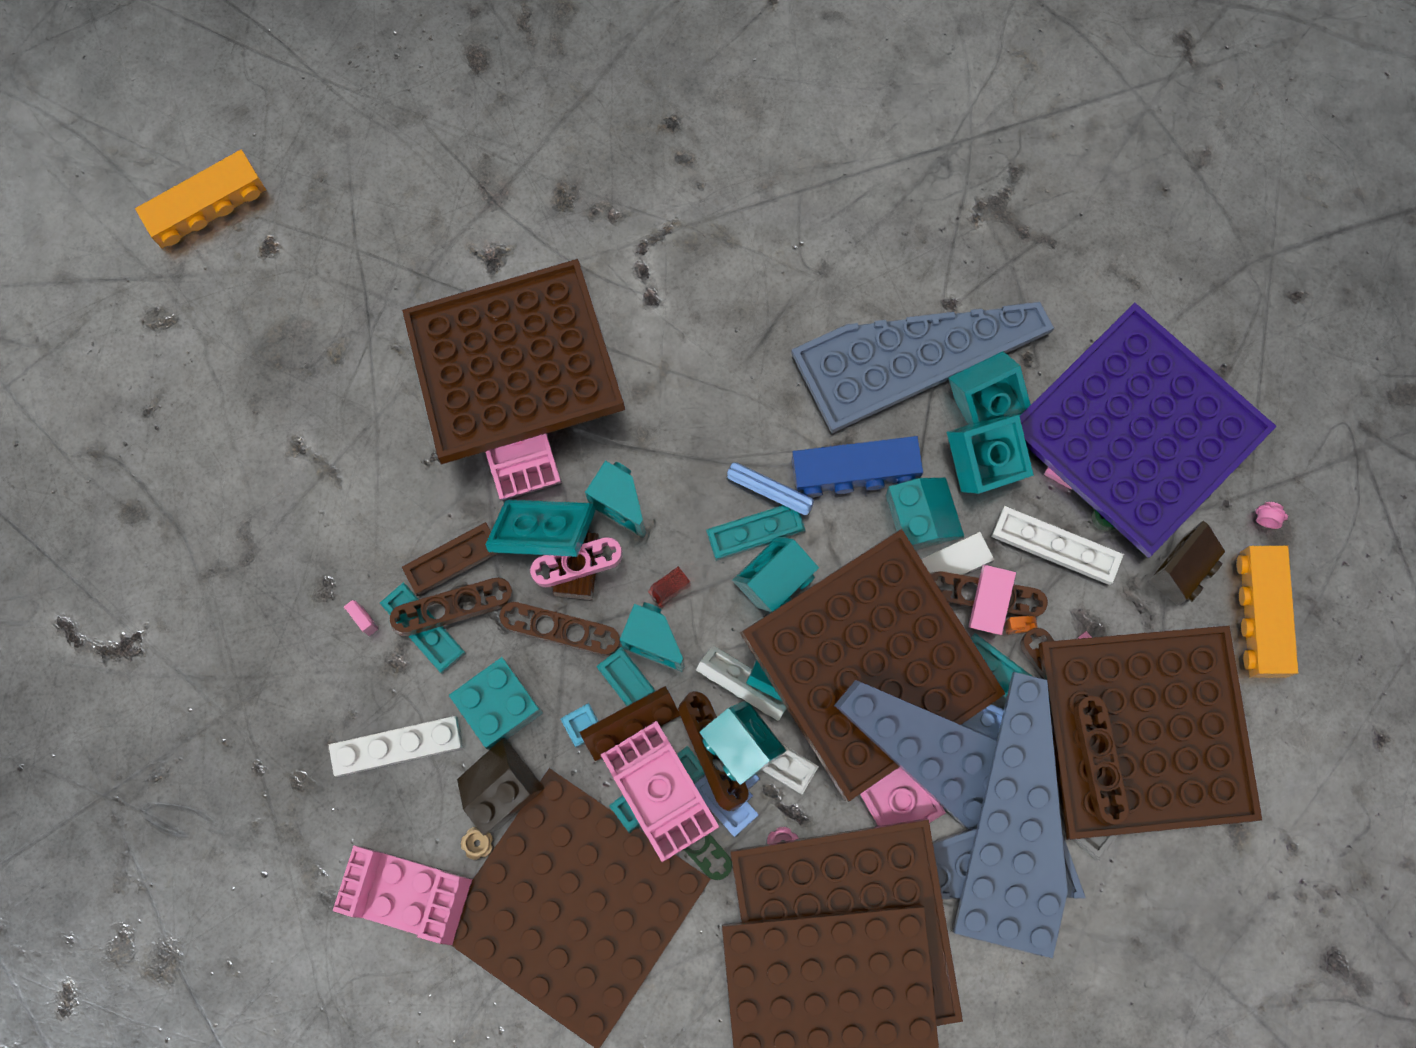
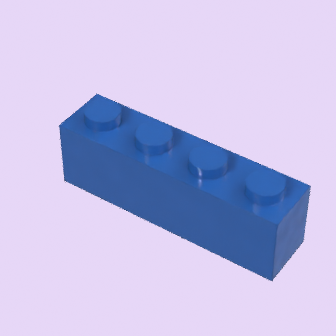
(856, 466)

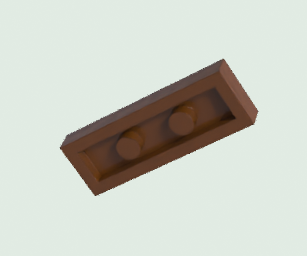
(448, 560)
(629, 721)

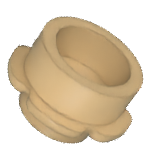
(472, 851)

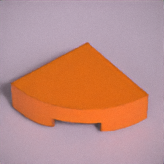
(1020, 624)

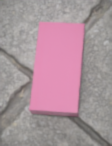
(992, 599)

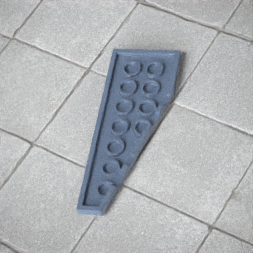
(885, 362)
(1017, 858)

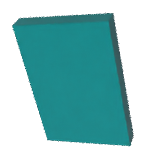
(541, 528)

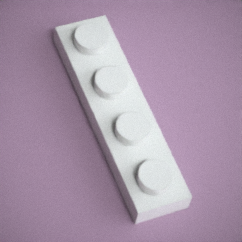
(1057, 545)
(395, 746)

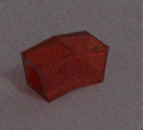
(669, 586)

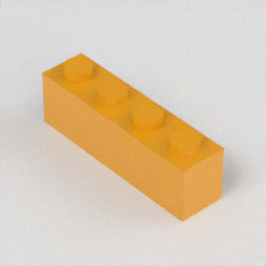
(200, 199)
(1267, 612)

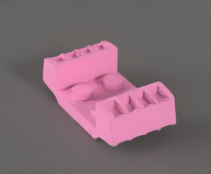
(523, 467)
(659, 791)
(402, 895)

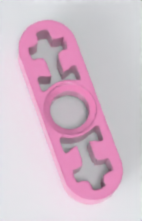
(597, 548)

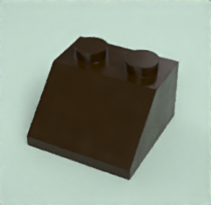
(1189, 564)
(497, 787)

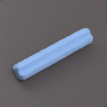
(770, 488)

